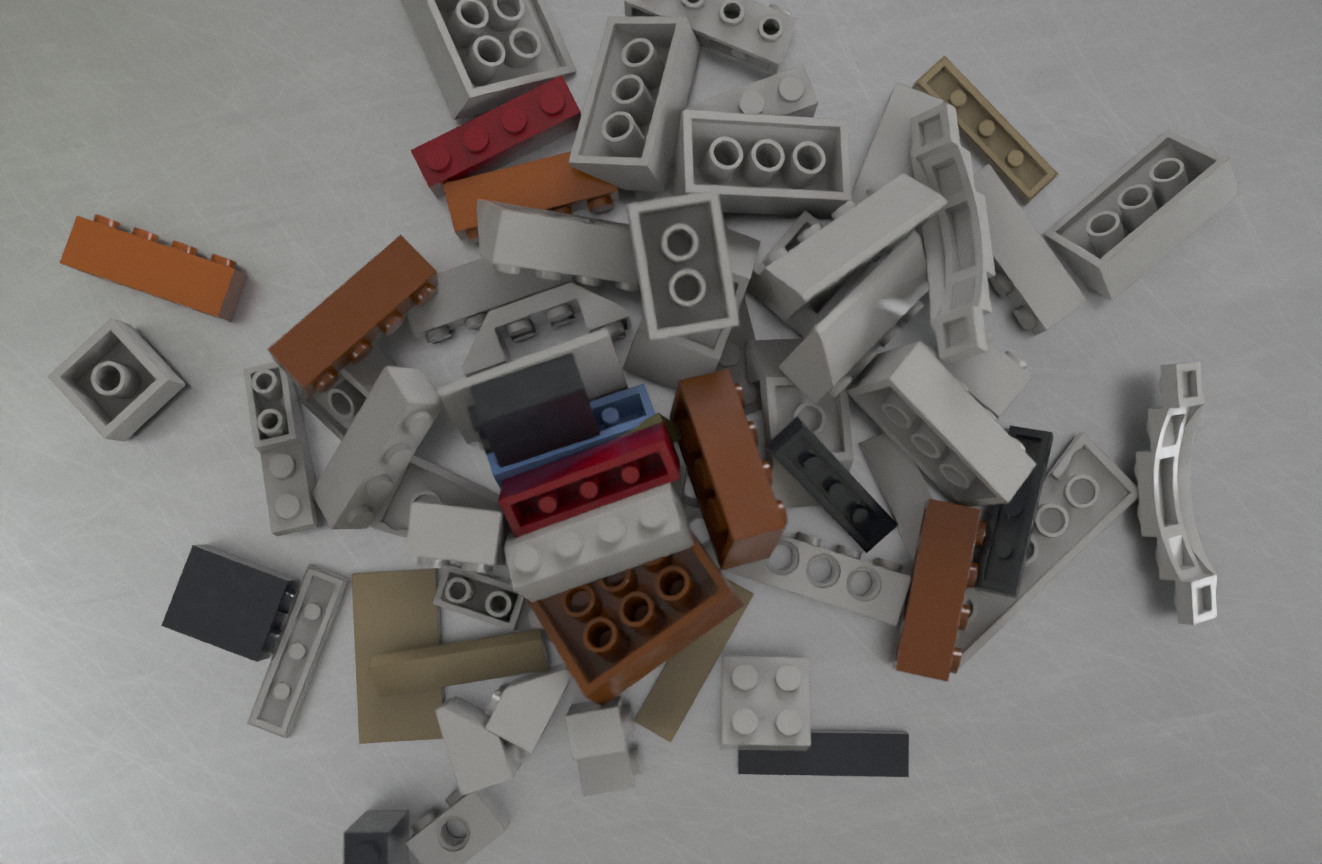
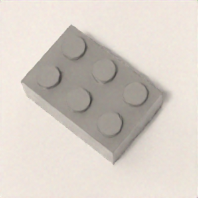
(682, 264)

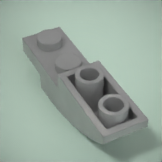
(283, 449)
(486, 599)

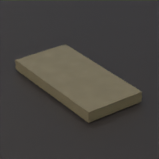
(390, 616)

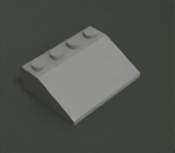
(488, 49)
(594, 358)

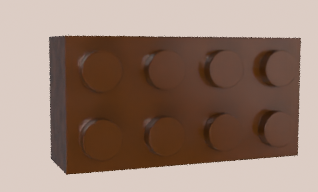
(727, 469)

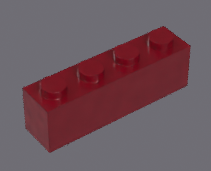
(499, 136)
(589, 479)

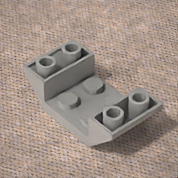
(551, 306)
(694, 353)
(784, 402)

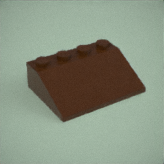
(596, 619)

